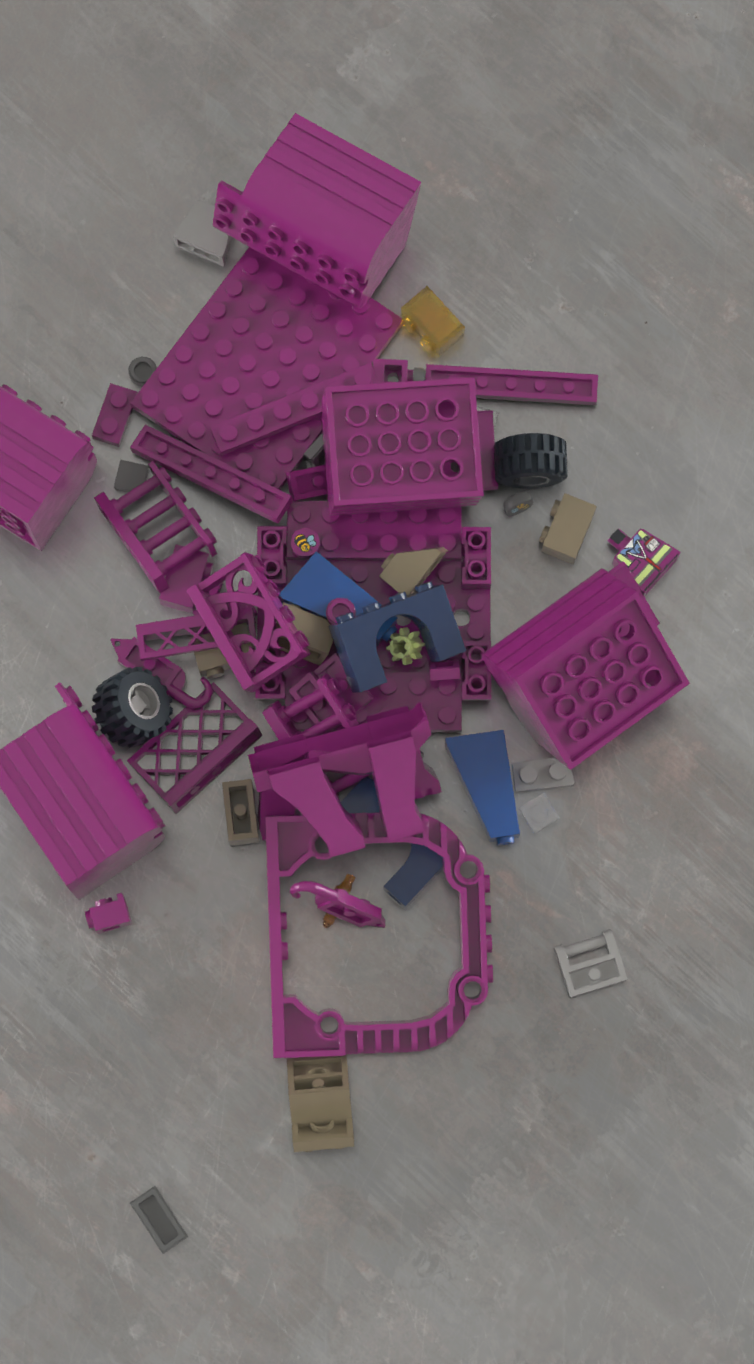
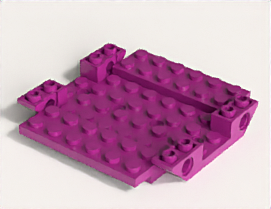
(358, 548)

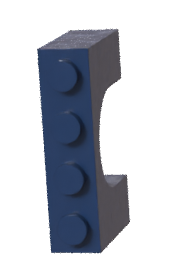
(357, 634)
(422, 862)

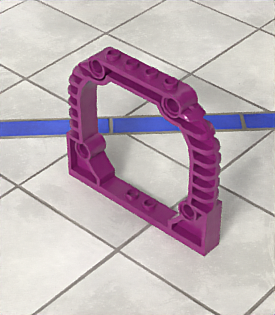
(298, 1027)

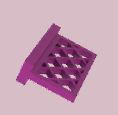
(205, 769)

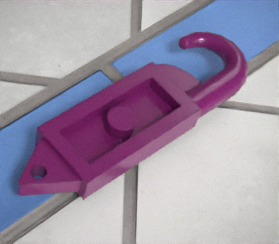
(166, 670)
(341, 904)

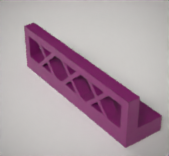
(191, 625)

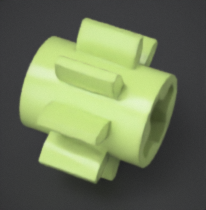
(398, 646)

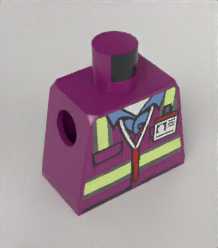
(645, 557)

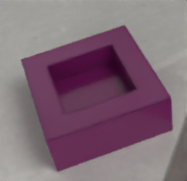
(444, 670)

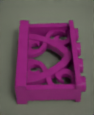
(211, 608)

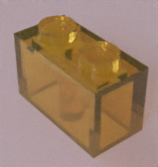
(432, 322)

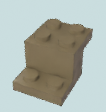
(320, 1103)

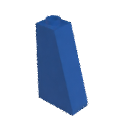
(321, 583)
(486, 777)

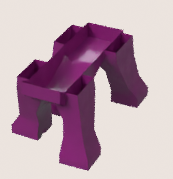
(293, 776)

